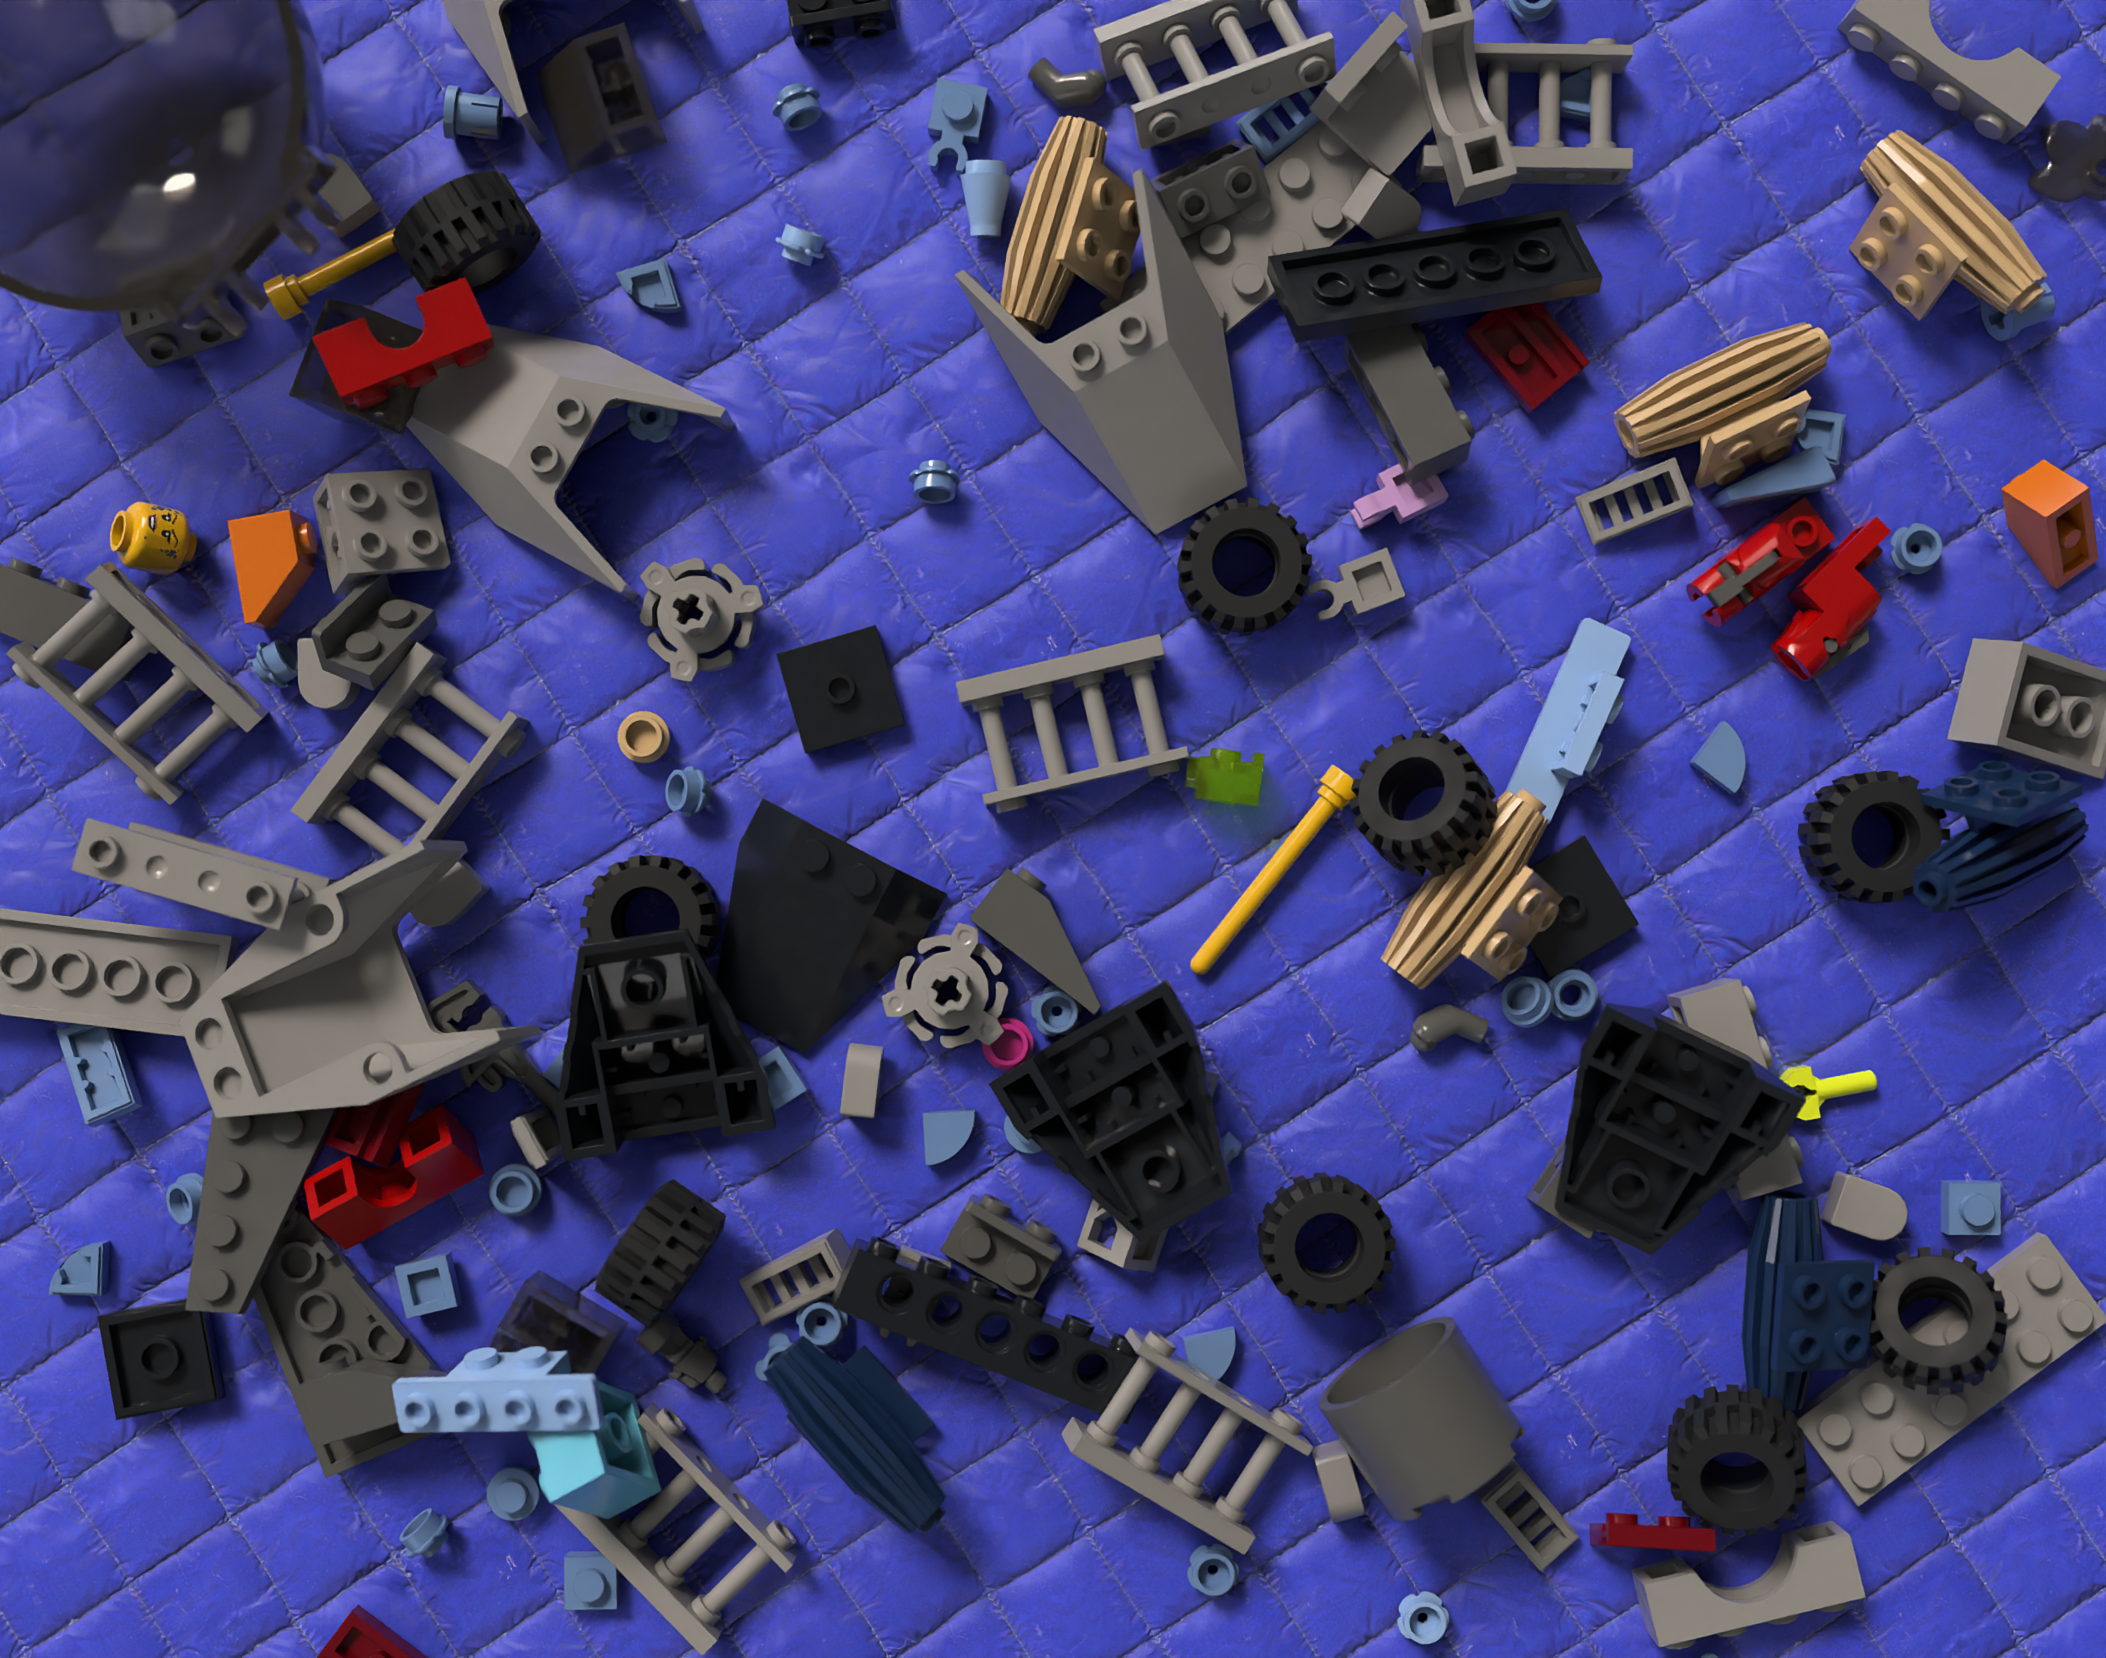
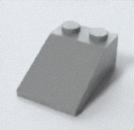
(2032, 707)

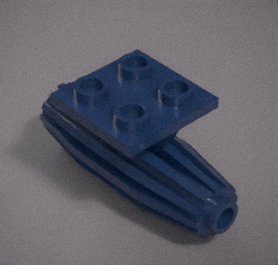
(2015, 834)
(1796, 1305)
(862, 1429)

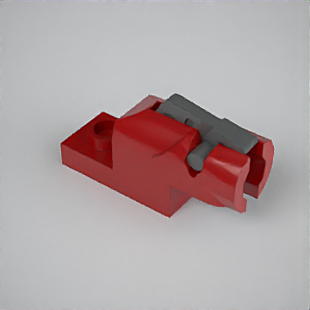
(1760, 561)
(1832, 606)

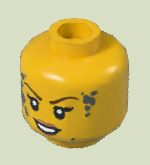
(152, 538)

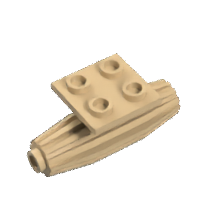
(1069, 223)
(1938, 230)
(1729, 403)
(1482, 908)

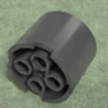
(1422, 1418)

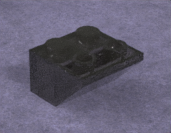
(600, 99)
(315, 386)
(559, 1320)

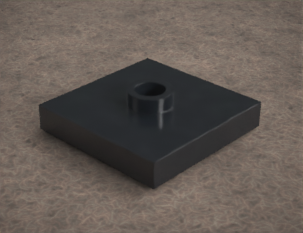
(840, 689)
(1587, 915)
(160, 1358)

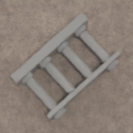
(1182, 26)
(1549, 159)
(152, 632)
(1087, 673)
(390, 717)
(194, 872)
(1141, 1466)
(662, 1578)

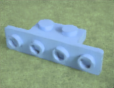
(1573, 715)
(501, 1394)

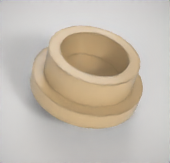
(644, 737)

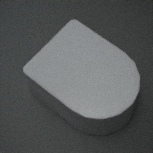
(348, 197)
(1382, 207)
(319, 686)
(451, 896)
(862, 1080)
(1864, 1208)
(1338, 1481)

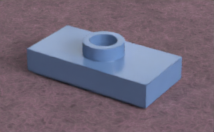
(99, 1072)

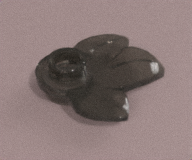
(2074, 158)

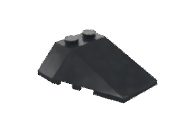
(812, 926)
(653, 1049)
(1126, 1112)
(1663, 1125)

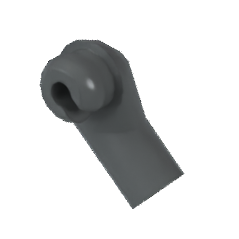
(1068, 90)
(1442, 1023)

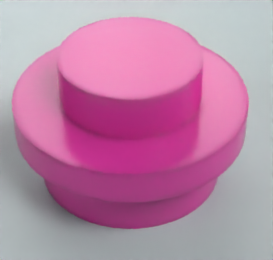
(1012, 1045)

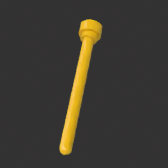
(291, 293)
(1334, 795)

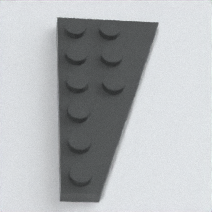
(246, 1197)
(326, 1310)

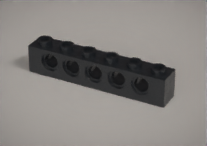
(959, 1335)

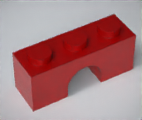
(451, 335)
(361, 1201)

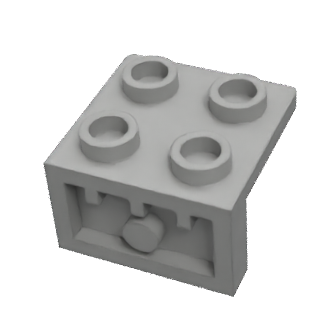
(1377, 100)
(379, 525)

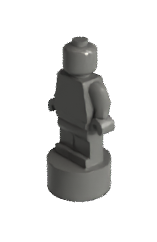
(692, 1360)

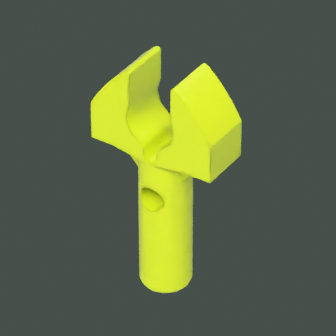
(1826, 1088)

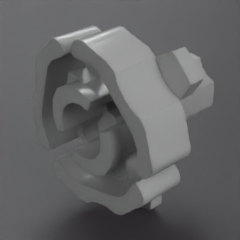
(670, 599)
(972, 988)

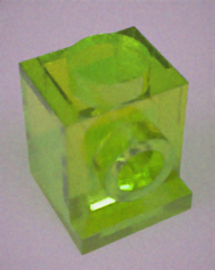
(1225, 777)

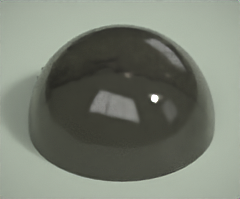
(156, 151)

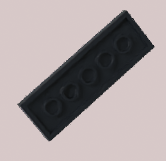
(1432, 275)

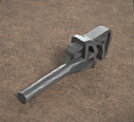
(491, 1070)

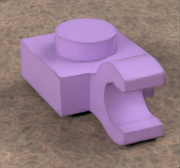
(1399, 497)

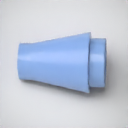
(985, 196)

